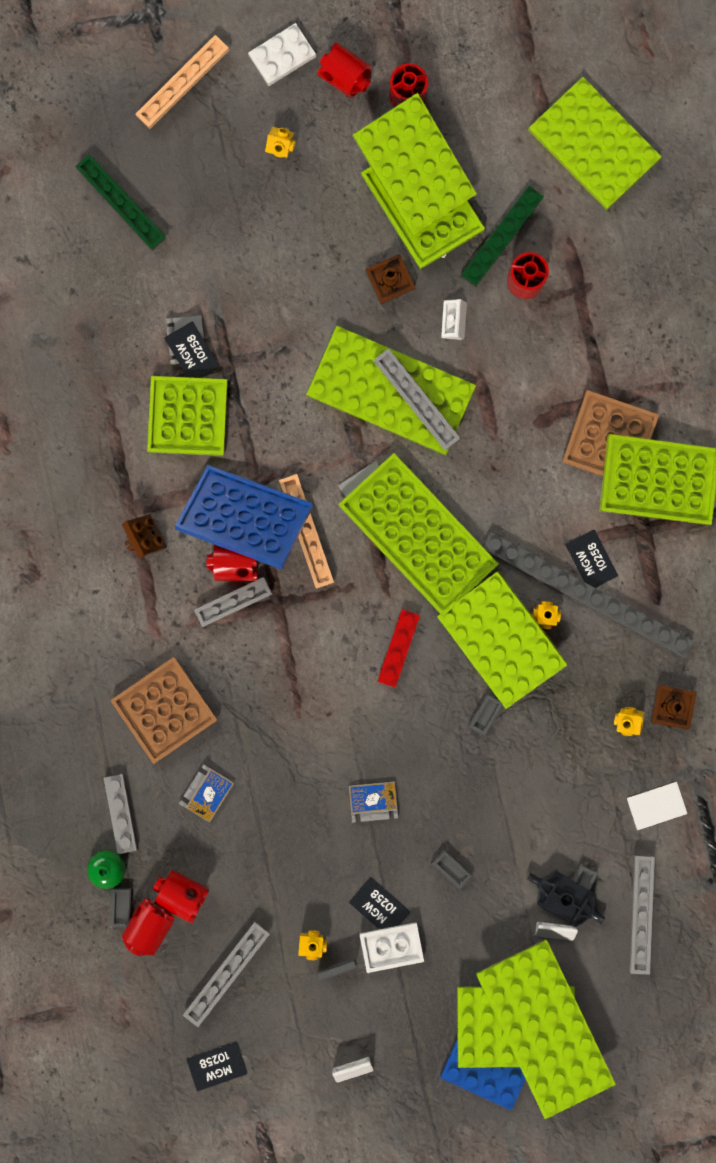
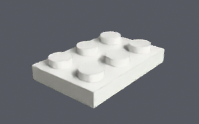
(282, 54)
(391, 947)

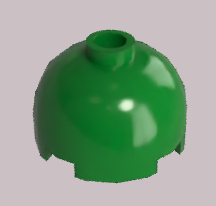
(104, 861)

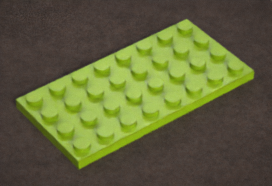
(357, 386)
(418, 534)
(545, 1029)

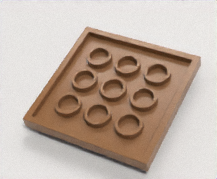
(597, 420)
(164, 710)

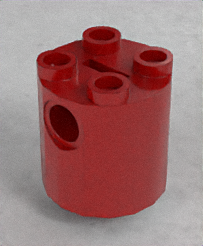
(345, 71)
(406, 82)
(527, 275)
(231, 566)
(180, 895)
(147, 929)

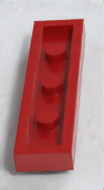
(398, 648)

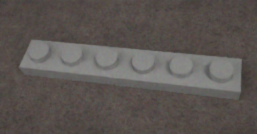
(416, 399)
(642, 914)
(226, 974)

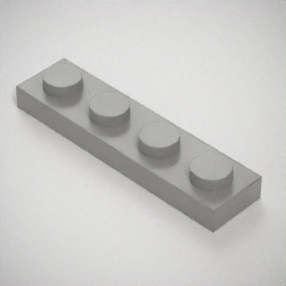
(233, 602)
(120, 813)

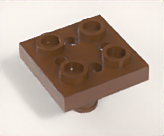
(386, 273)
(143, 536)
(674, 707)

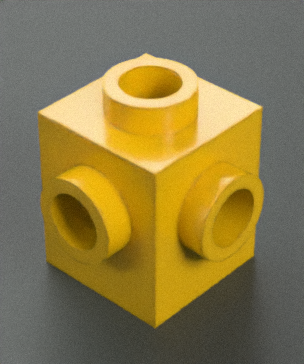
(280, 142)
(539, 612)
(629, 721)
(310, 952)

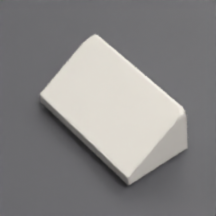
(454, 319)
(555, 931)
(352, 1069)

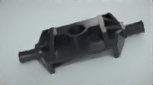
(556, 885)

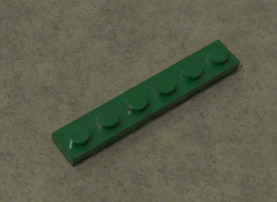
(120, 202)
(502, 236)

